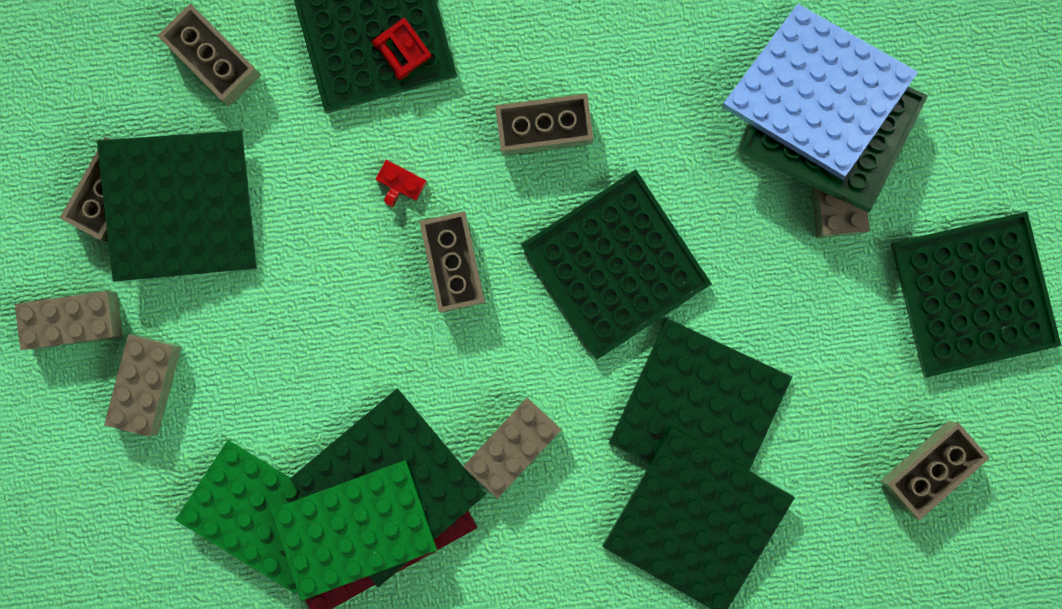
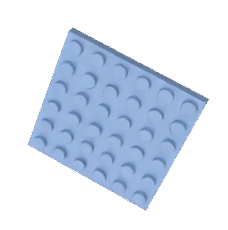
(820, 91)

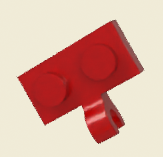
(400, 181)

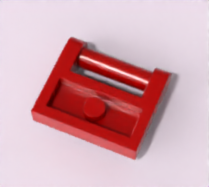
(407, 43)

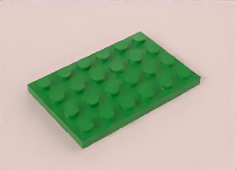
(235, 511)
(353, 530)

